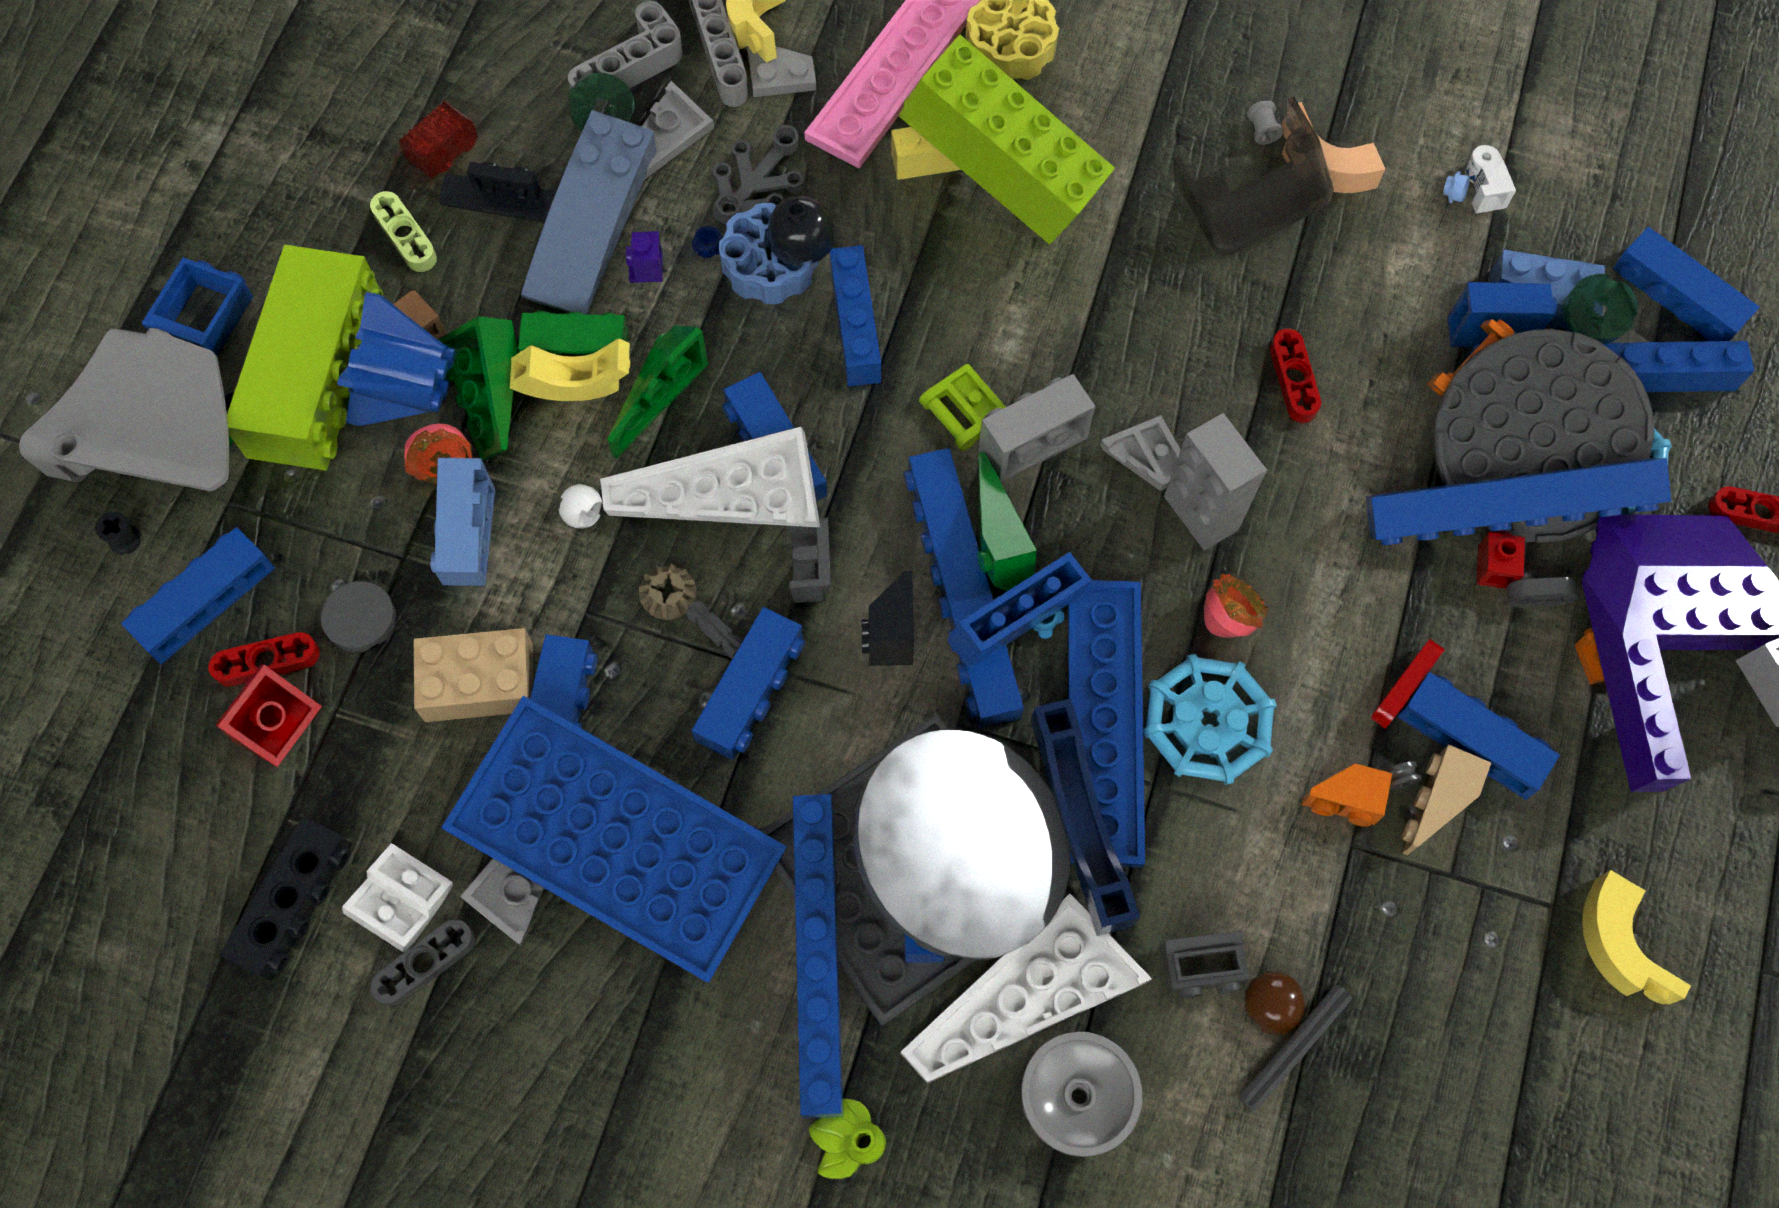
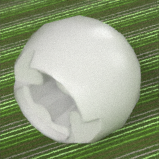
(580, 506)

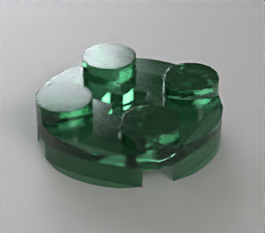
(607, 87)
(1615, 295)

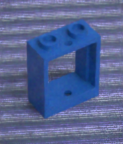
(177, 293)

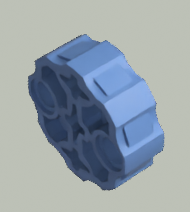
(752, 272)

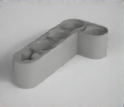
(642, 56)

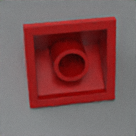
(268, 716)

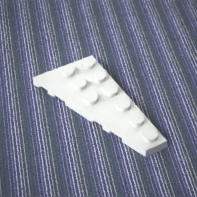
(739, 483)
(1027, 992)

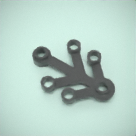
(756, 180)

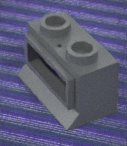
(810, 562)
(1203, 945)

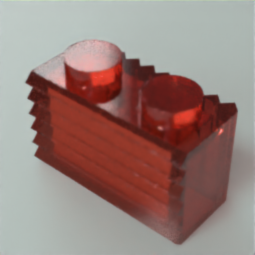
(439, 139)

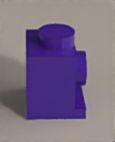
(645, 257)

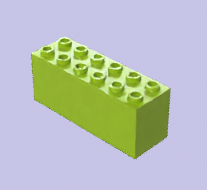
(1005, 140)
(288, 387)

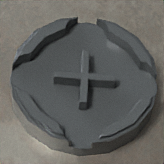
(358, 616)

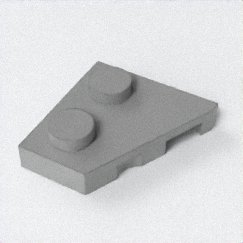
(783, 75)
(1145, 450)

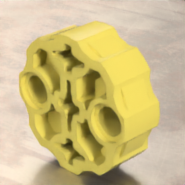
(1014, 34)

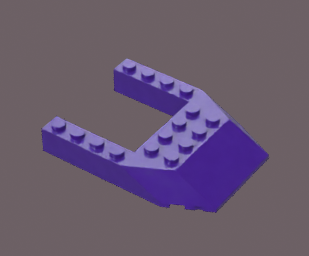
(1669, 588)

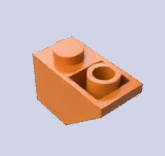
(1353, 793)

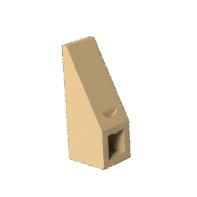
(1452, 785)

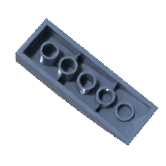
(589, 213)

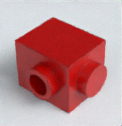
(1500, 559)

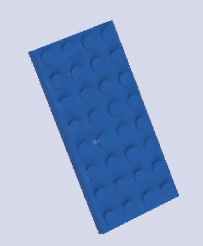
(615, 838)

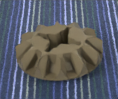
(677, 602)

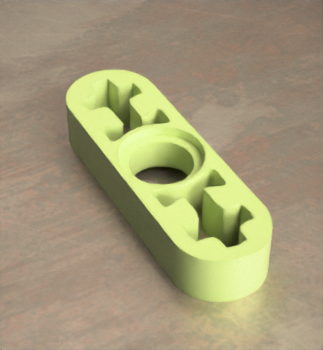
(403, 244)

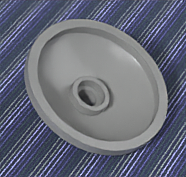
(1105, 1077)

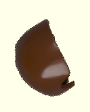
(1275, 1002)

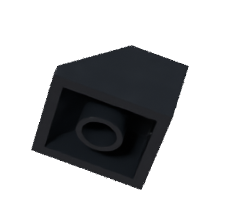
(890, 626)

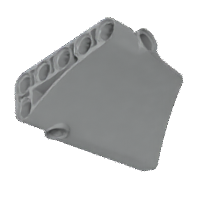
(139, 411)

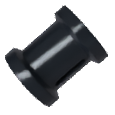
(118, 533)

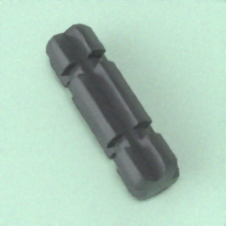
(714, 628)

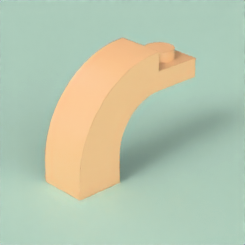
(1350, 168)

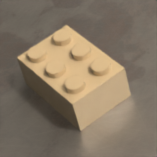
(472, 674)

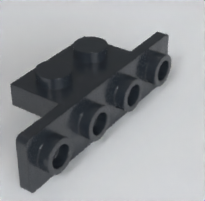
(497, 192)

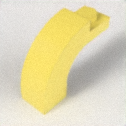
(750, 29)
(570, 378)
(1612, 944)

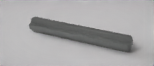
(1295, 1047)

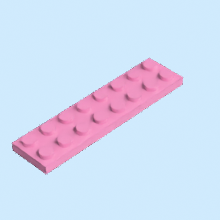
(885, 76)

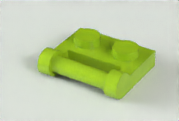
(970, 396)

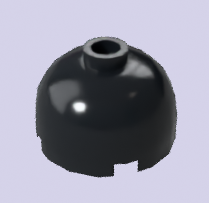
(801, 230)

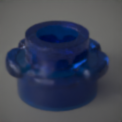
(706, 235)

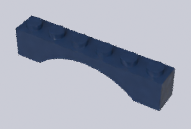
(1096, 863)

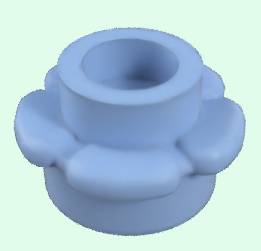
(1456, 187)

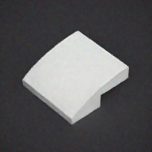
(398, 898)

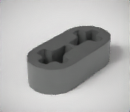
(1542, 592)

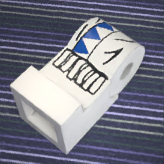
(1490, 179)

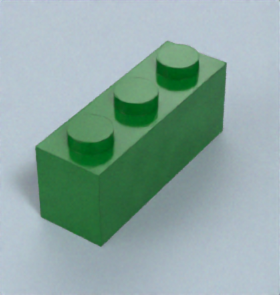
(571, 333)

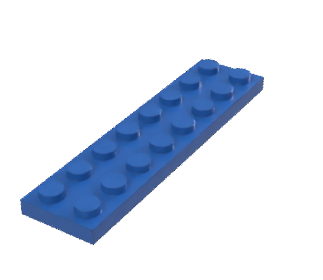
(1109, 706)

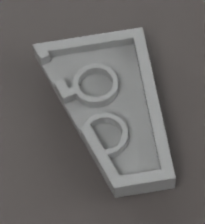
(676, 126)
(504, 899)

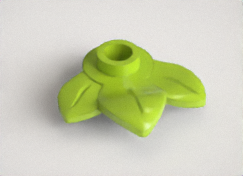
(841, 1141)

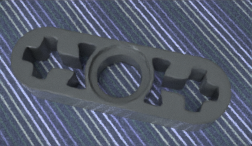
(404, 988)

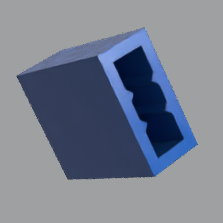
(1517, 304)

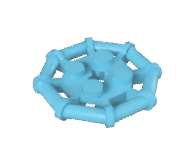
(1207, 739)

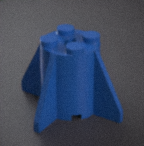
(395, 368)

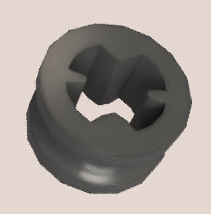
(1404, 775)

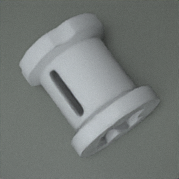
(1264, 122)

